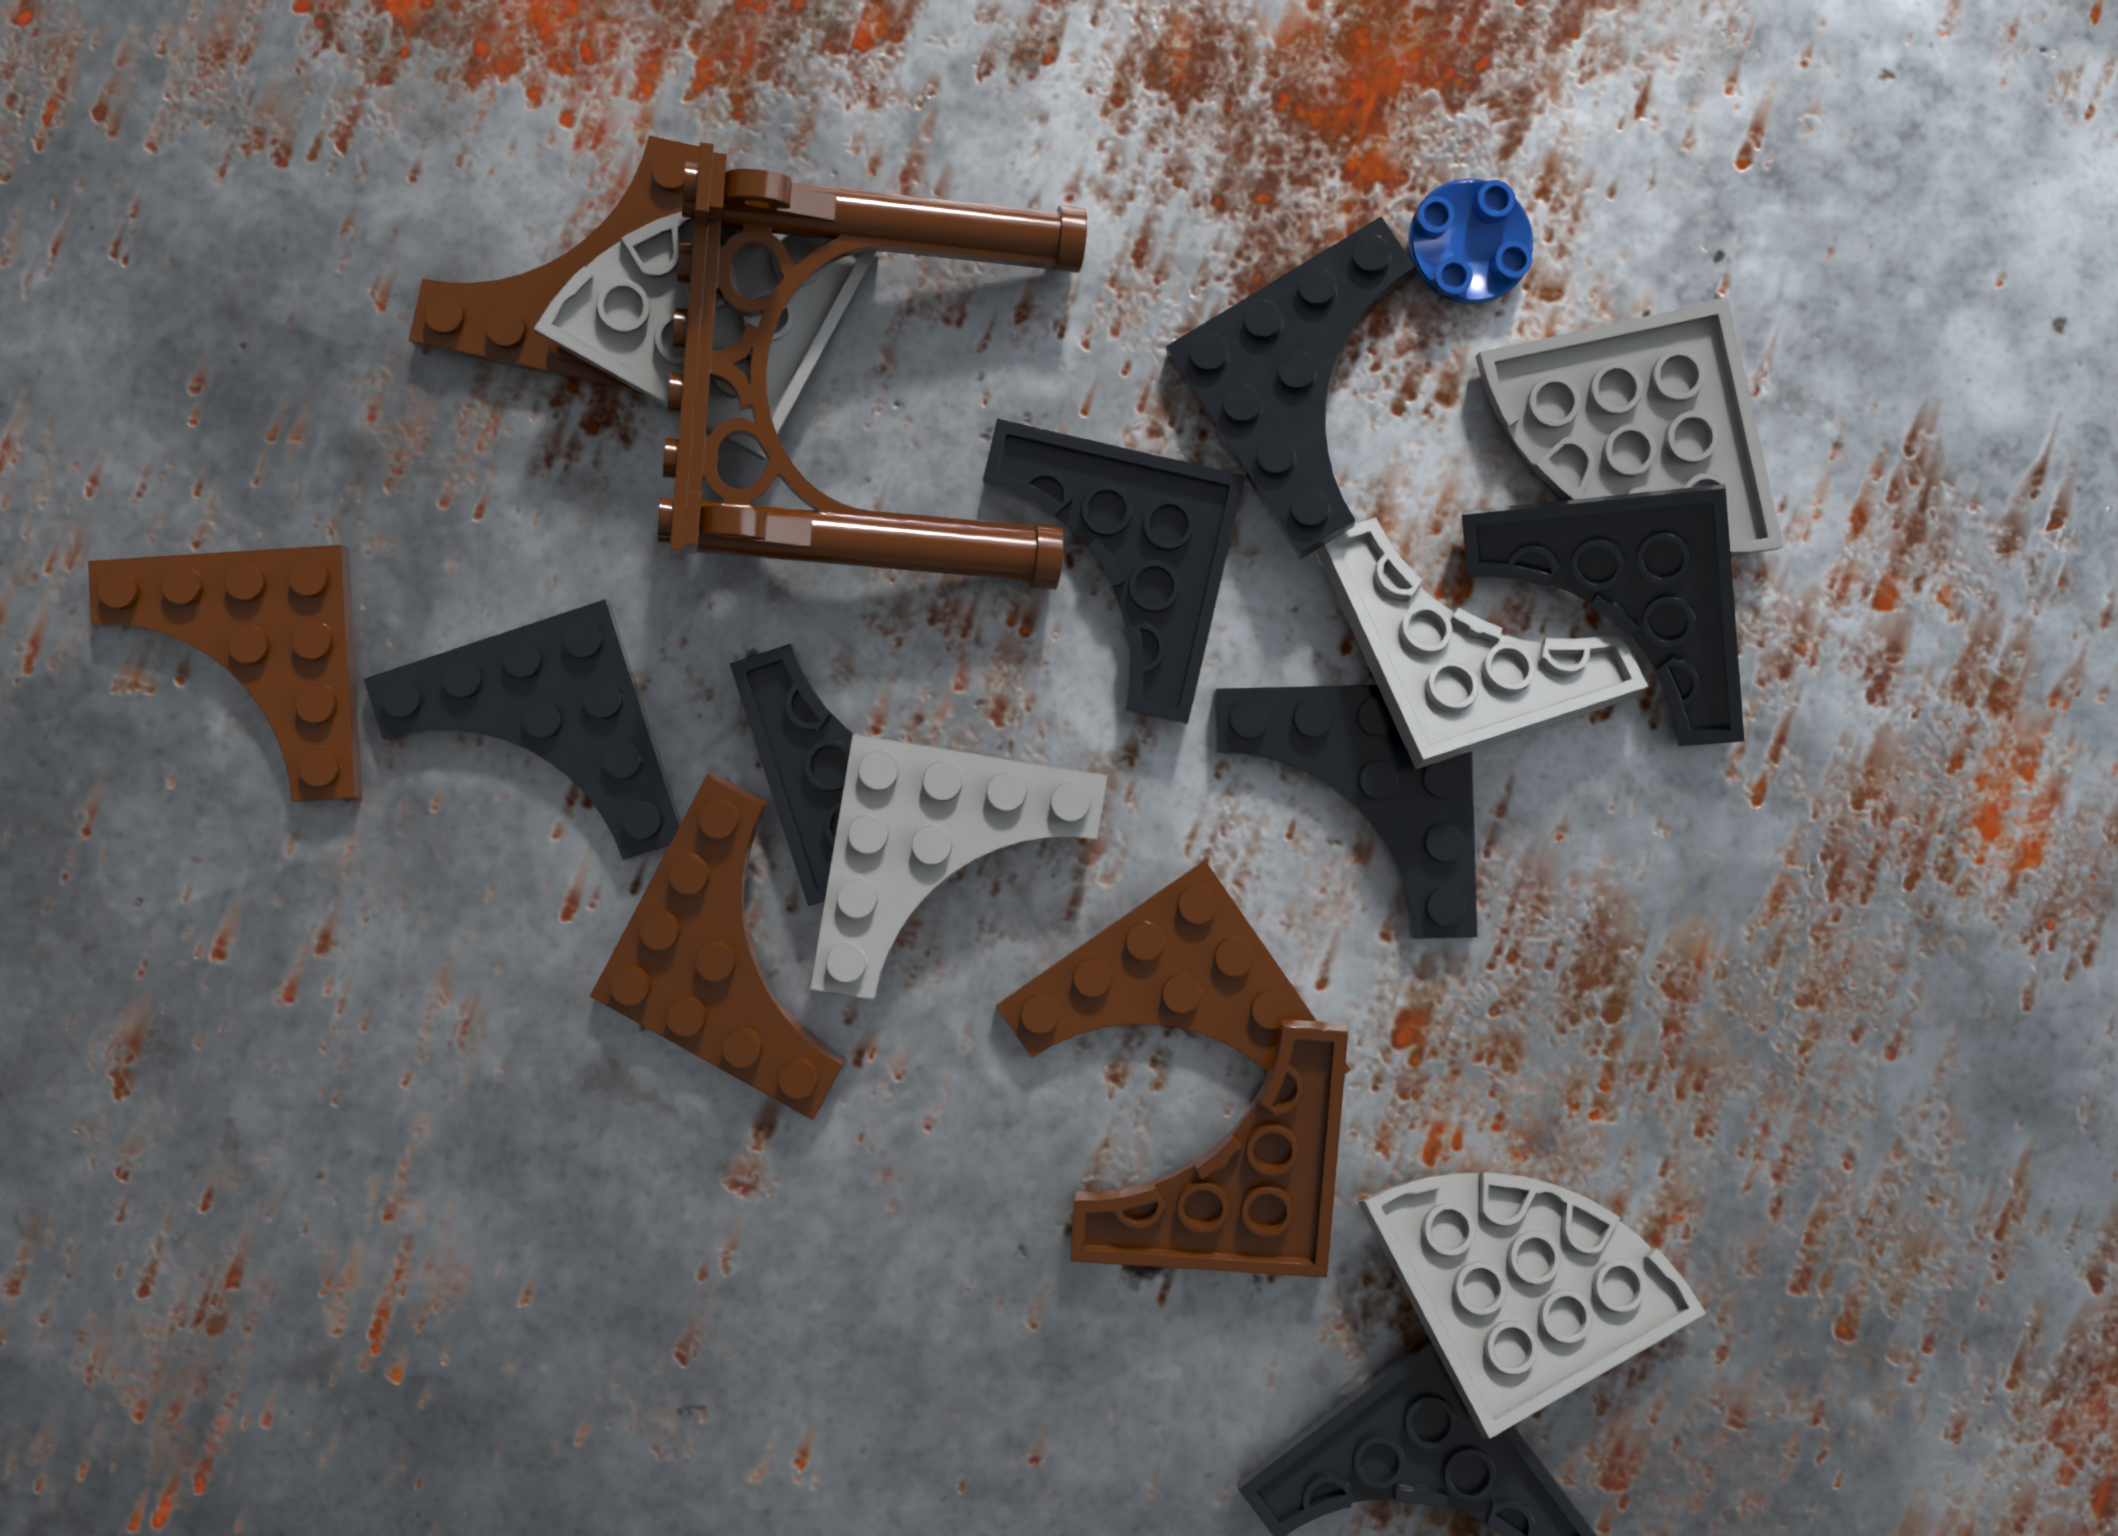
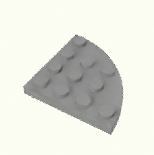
(625, 302)
(1639, 413)
(1524, 1286)

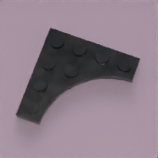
(1269, 373)
(1153, 530)
(1648, 566)
(558, 693)
(1355, 748)
(802, 758)
(1413, 1443)

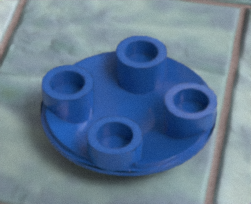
(1471, 240)

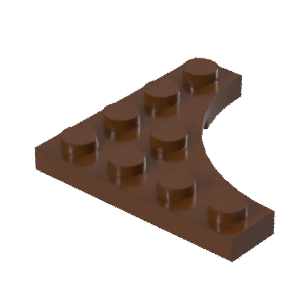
(499, 316)
(276, 626)
(1168, 962)
(693, 963)
(1256, 1195)

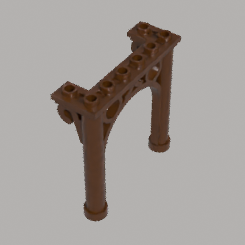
(856, 223)

